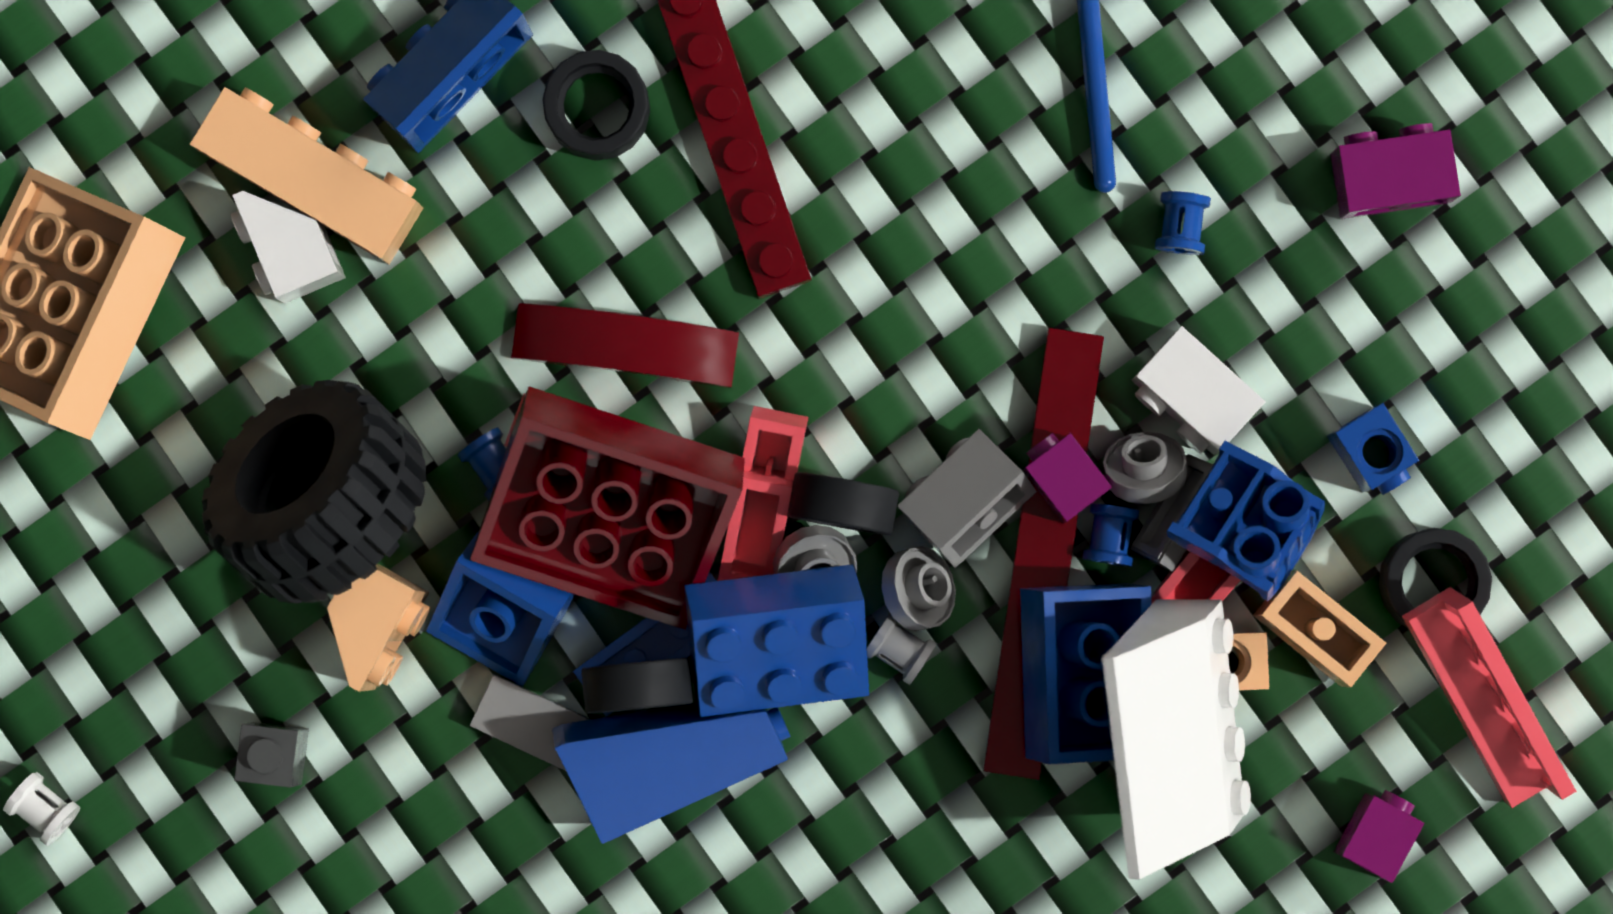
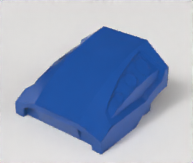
(1249, 520)

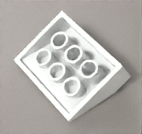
(1175, 732)

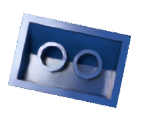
(446, 67)

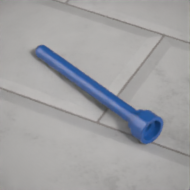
(1096, 95)

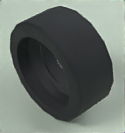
(590, 63)
(843, 503)
(1463, 548)
(637, 685)

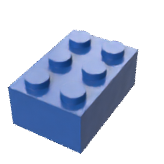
(777, 640)
(1063, 670)

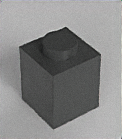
(271, 754)

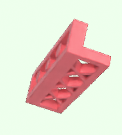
(1486, 698)

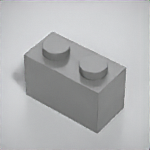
(966, 497)

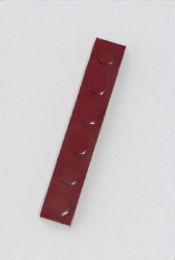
(735, 145)

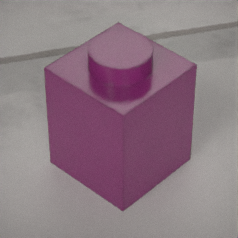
(1065, 476)
(1380, 834)

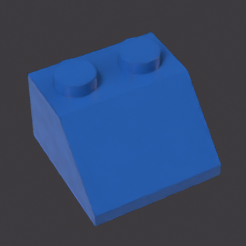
(498, 616)

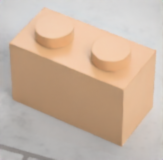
(1320, 630)

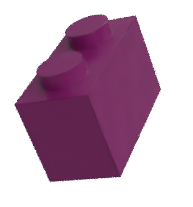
(1394, 172)

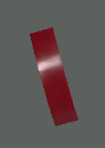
(625, 344)

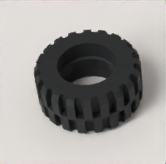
(314, 492)

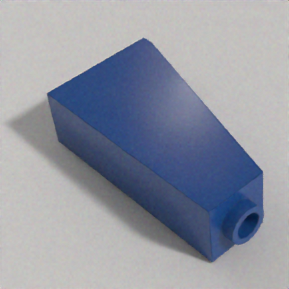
(663, 759)

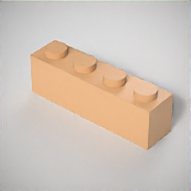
(307, 174)

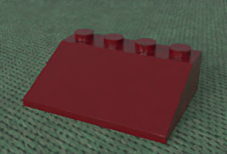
(607, 507)

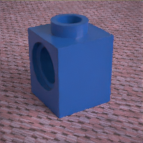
(1349, 445)

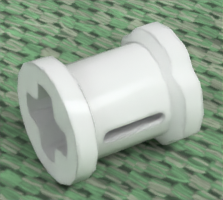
(41, 808)

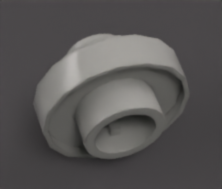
(1145, 467)
(813, 549)
(918, 588)

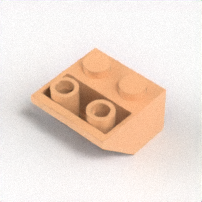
(372, 624)

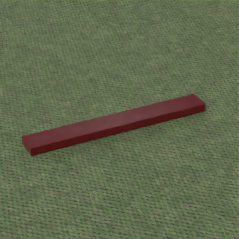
(1042, 541)

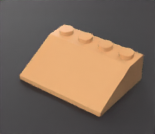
(73, 298)

